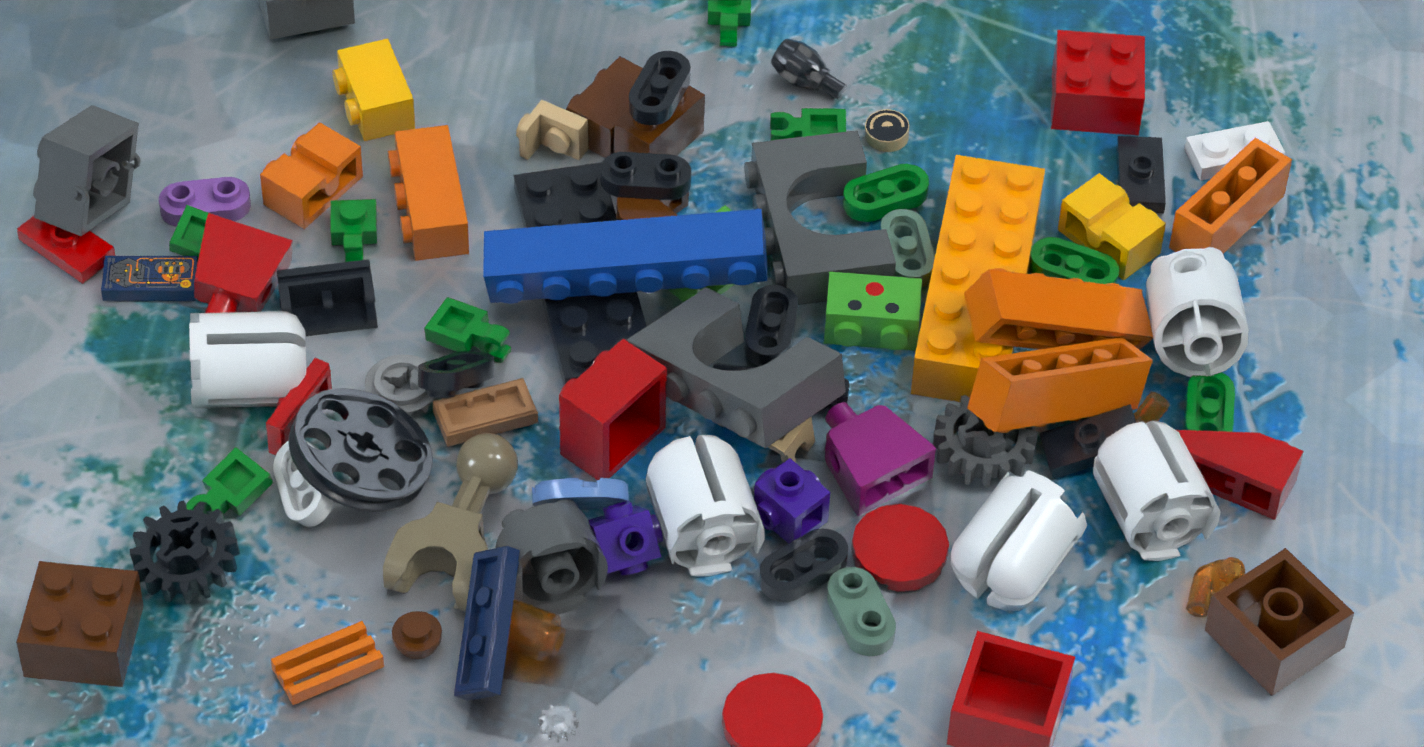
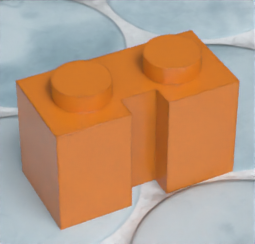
(318, 171)

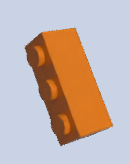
(429, 193)
(1232, 199)

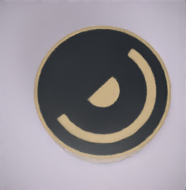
(887, 130)

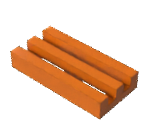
(322, 657)

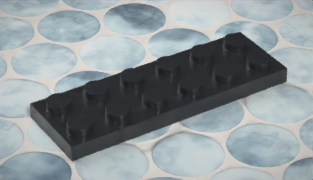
(578, 324)

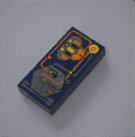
(149, 278)

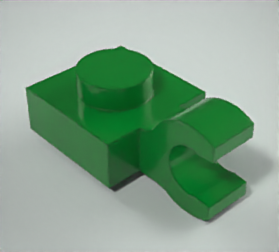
(729, 16)
(353, 226)
(464, 326)

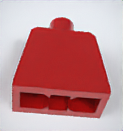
(238, 266)

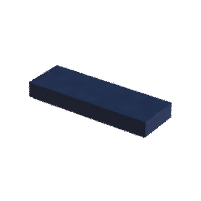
(487, 623)

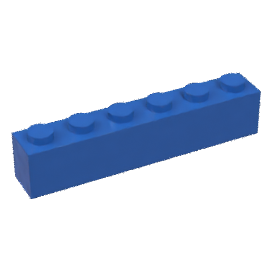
(625, 256)

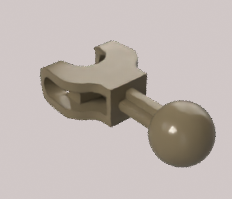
(453, 533)

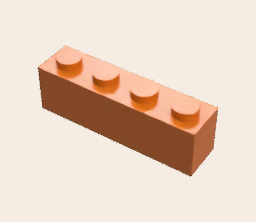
(1053, 311)
(1058, 384)

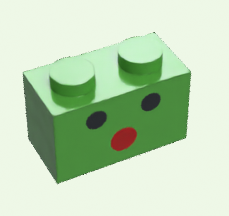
(873, 311)

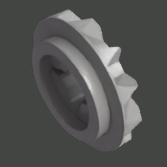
(392, 374)

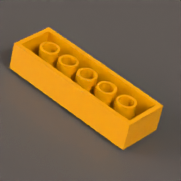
(984, 226)

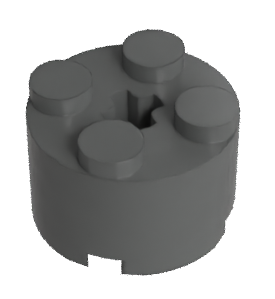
(554, 555)

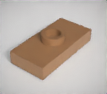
(485, 411)

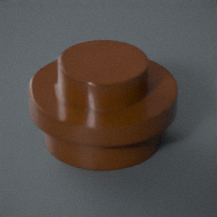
(417, 634)

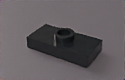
(1142, 171)
(1077, 444)

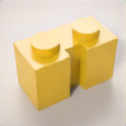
(374, 89)
(1104, 221)

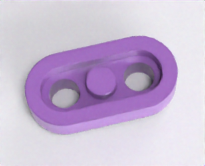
(219, 196)

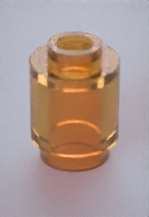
(535, 632)

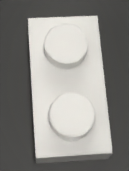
(1215, 149)

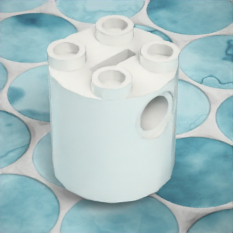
(1196, 312)

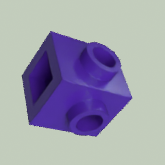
(791, 500)
(627, 537)

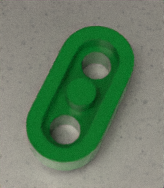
(885, 190)
(1070, 260)
(1214, 412)

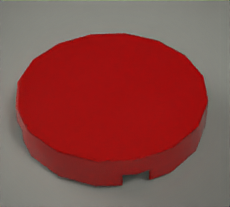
(900, 546)
(772, 713)

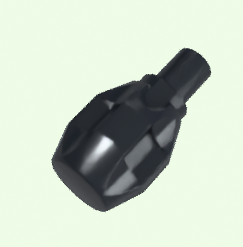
(805, 68)

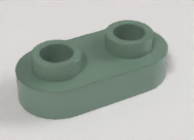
(914, 250)
(859, 606)

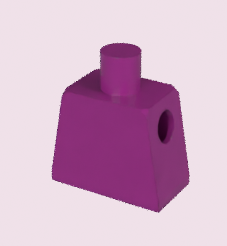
(875, 455)

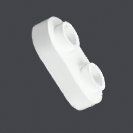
(298, 497)

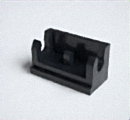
(329, 296)

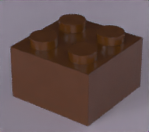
(1278, 621)
(80, 624)

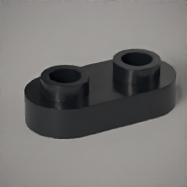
(659, 88)
(645, 176)
(766, 331)
(455, 372)
(800, 567)

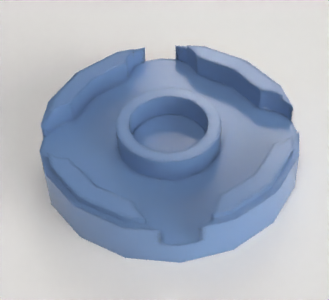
(584, 493)

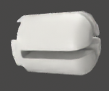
(245, 358)
(1154, 489)
(703, 504)
(1016, 541)

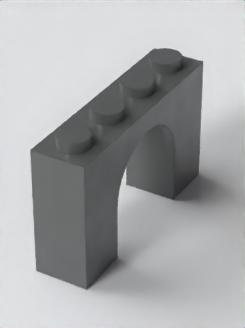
(805, 170)
(751, 402)

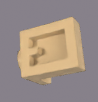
(553, 128)

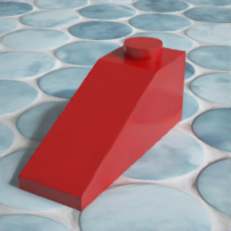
(1245, 467)

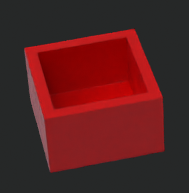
(1098, 82)
(612, 410)
(1009, 695)

